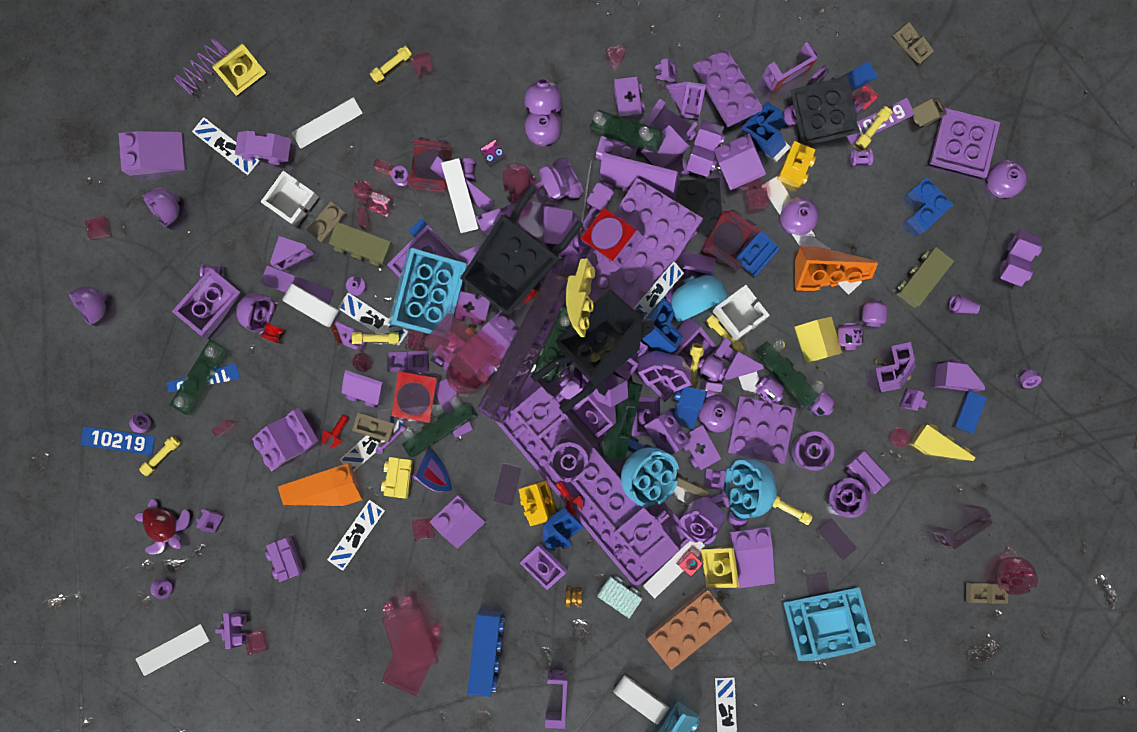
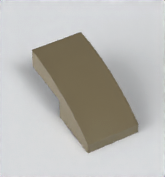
(912, 43)
(985, 593)

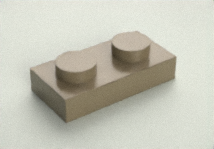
(326, 222)
(373, 427)
(697, 488)

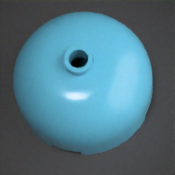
(697, 296)
(647, 479)
(759, 489)

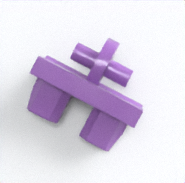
(231, 629)

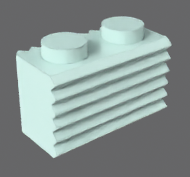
(619, 596)

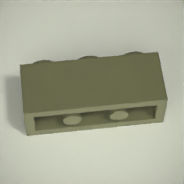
(360, 244)
(924, 277)

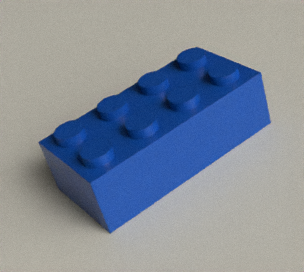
(484, 653)

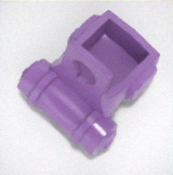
(558, 181)

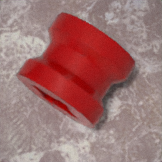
(272, 332)

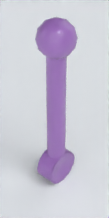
(379, 450)

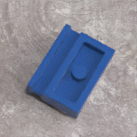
(757, 253)

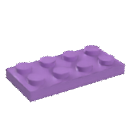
(727, 87)

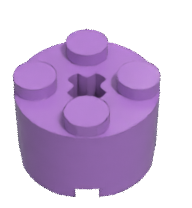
(815, 461)
(568, 473)
(702, 521)

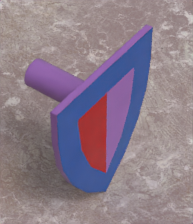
(433, 473)

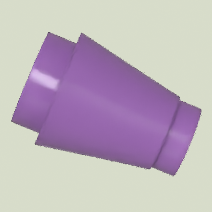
(962, 304)

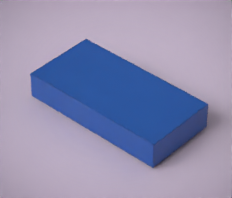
(970, 412)

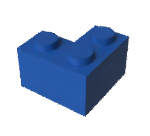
(765, 129)
(931, 203)
(664, 336)
(687, 406)

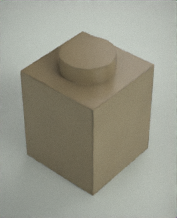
(928, 112)

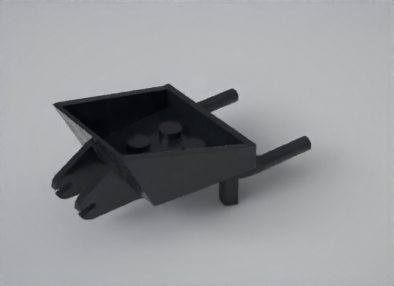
(512, 260)
(608, 343)

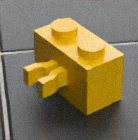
(796, 165)
(537, 502)

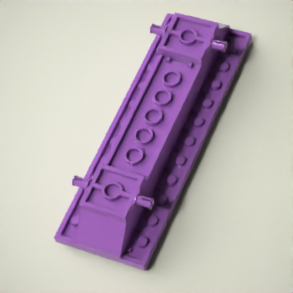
(630, 534)

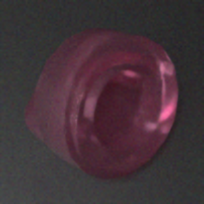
(616, 54)
(362, 190)
(362, 362)
(900, 437)

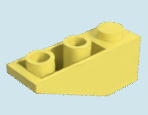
(931, 442)

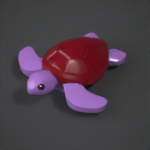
(161, 527)

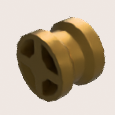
(573, 597)

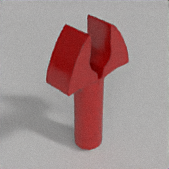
(335, 432)
(569, 498)

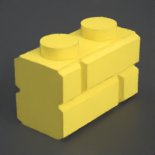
(398, 477)

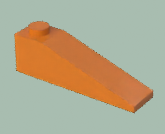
(824, 267)
(330, 487)

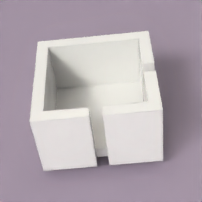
(289, 199)
(738, 314)

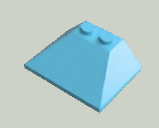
(829, 625)

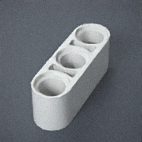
(310, 305)
(641, 699)

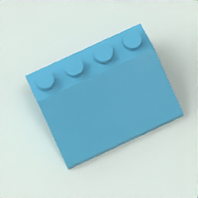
(426, 291)
(680, 720)

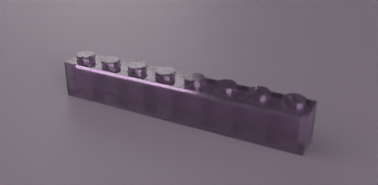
(524, 349)

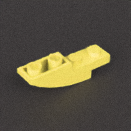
(577, 299)

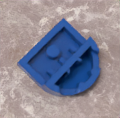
(560, 528)

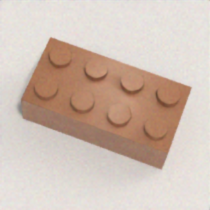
(688, 628)

